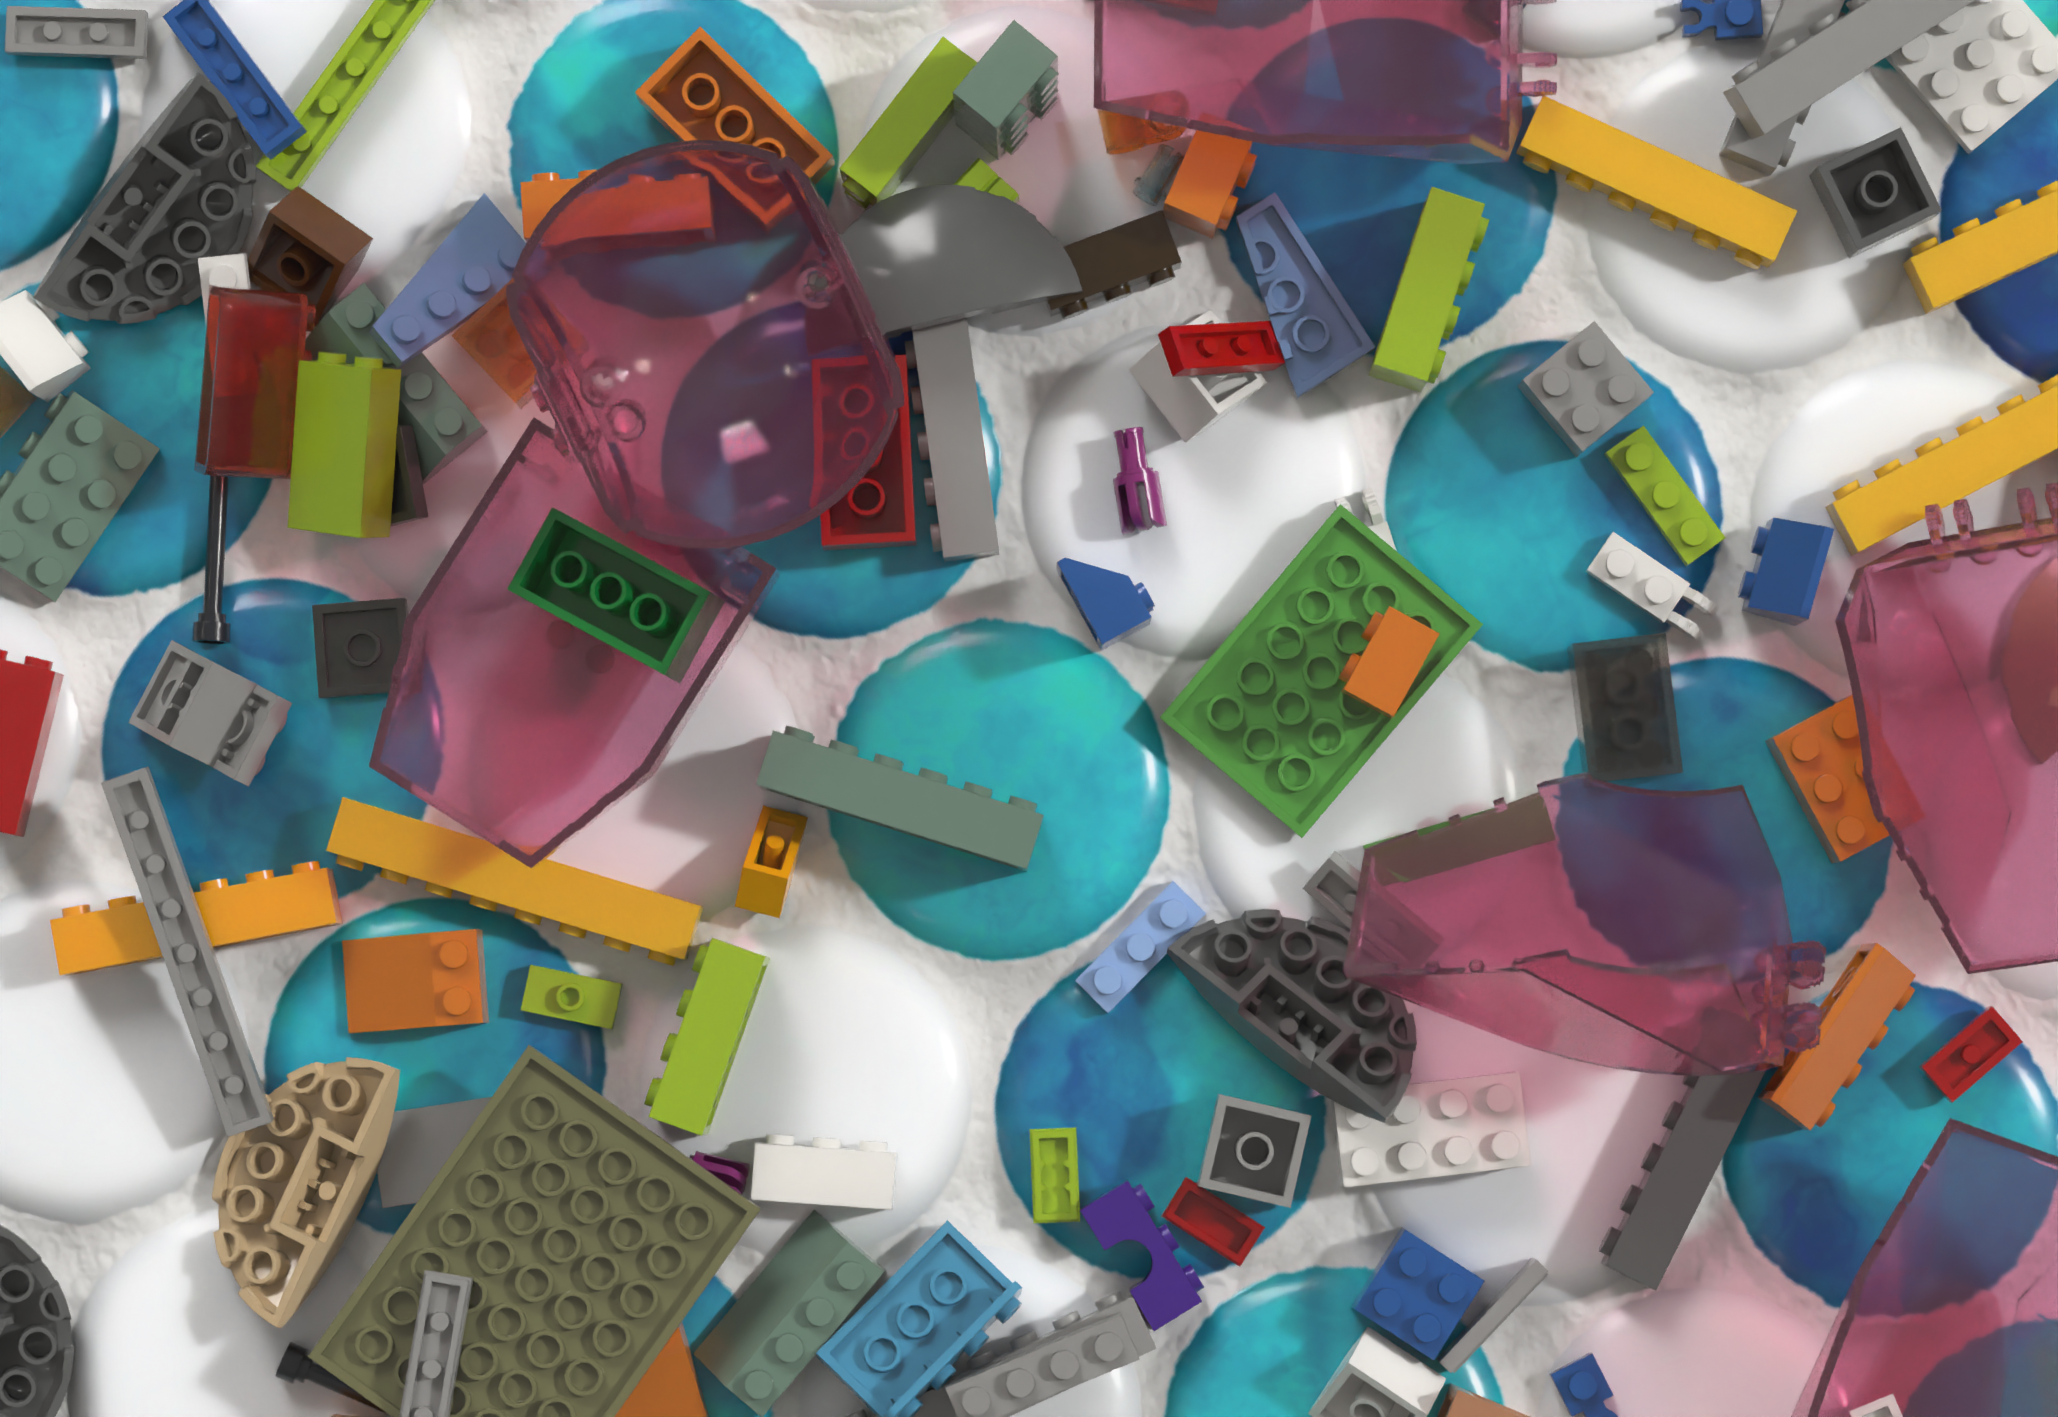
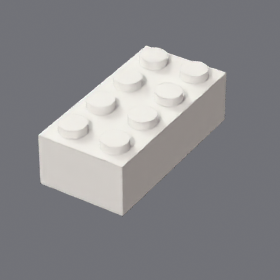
(1436, 1132)

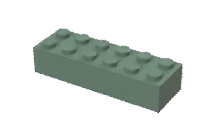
(900, 800)

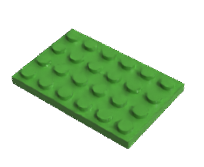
(1272, 693)

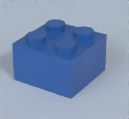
(1417, 1293)

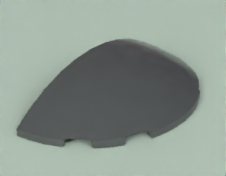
(167, 204)
(954, 256)
(1291, 1000)
(33, 1333)

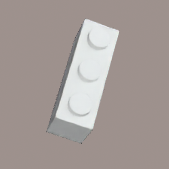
(824, 1173)

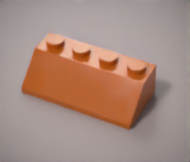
(1849, 1024)

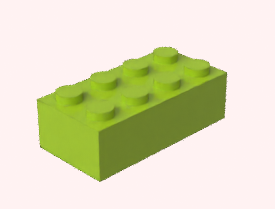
(1426, 290)
(708, 1036)

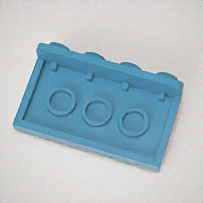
(920, 1324)

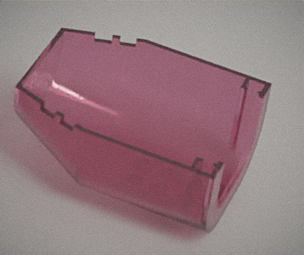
(515, 711)

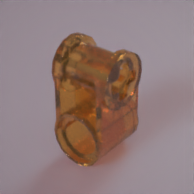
(1129, 133)

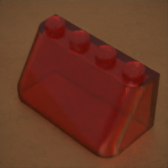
(251, 381)

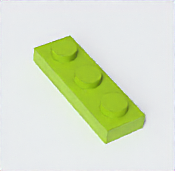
(1664, 495)

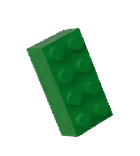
(616, 595)

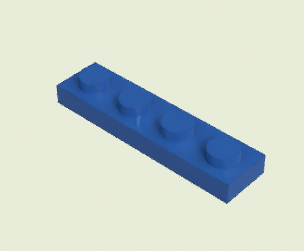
(235, 75)

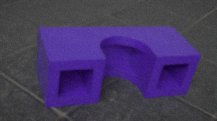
(1124, 1216)

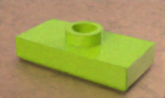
(571, 997)
(1054, 1175)

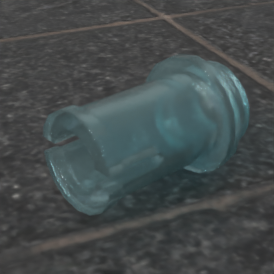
(1158, 176)

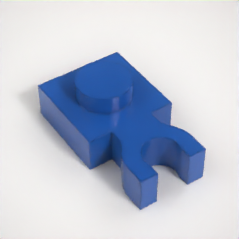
(1727, 17)
(1583, 1387)

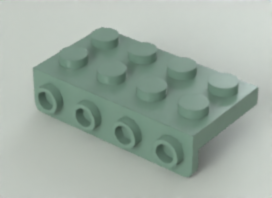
(66, 491)

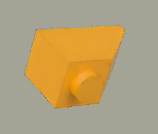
(770, 862)

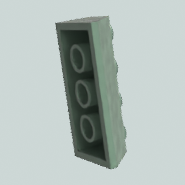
(426, 401)
(788, 1313)

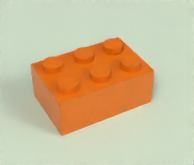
(1825, 773)

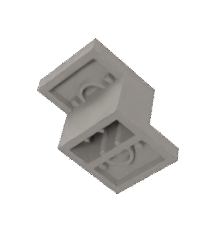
(210, 713)

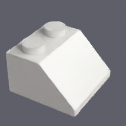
(38, 348)
(1196, 400)
(1378, 1382)

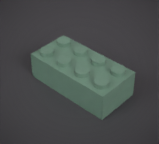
(1007, 91)

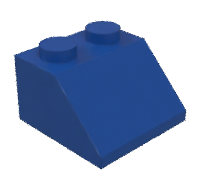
(1785, 570)
(1106, 601)

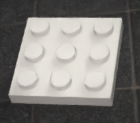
(1980, 67)

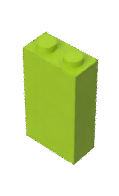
(906, 127)
(344, 446)

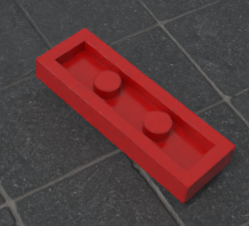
(1221, 348)

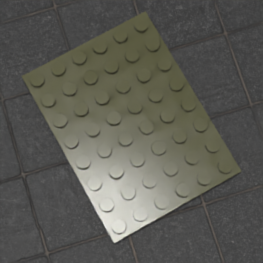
(578, 1251)

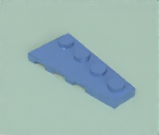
(452, 284)
(1301, 300)

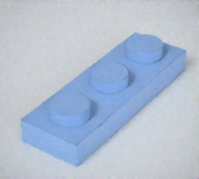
(1140, 947)

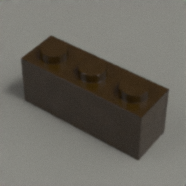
(1118, 260)

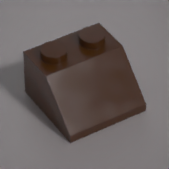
(307, 251)

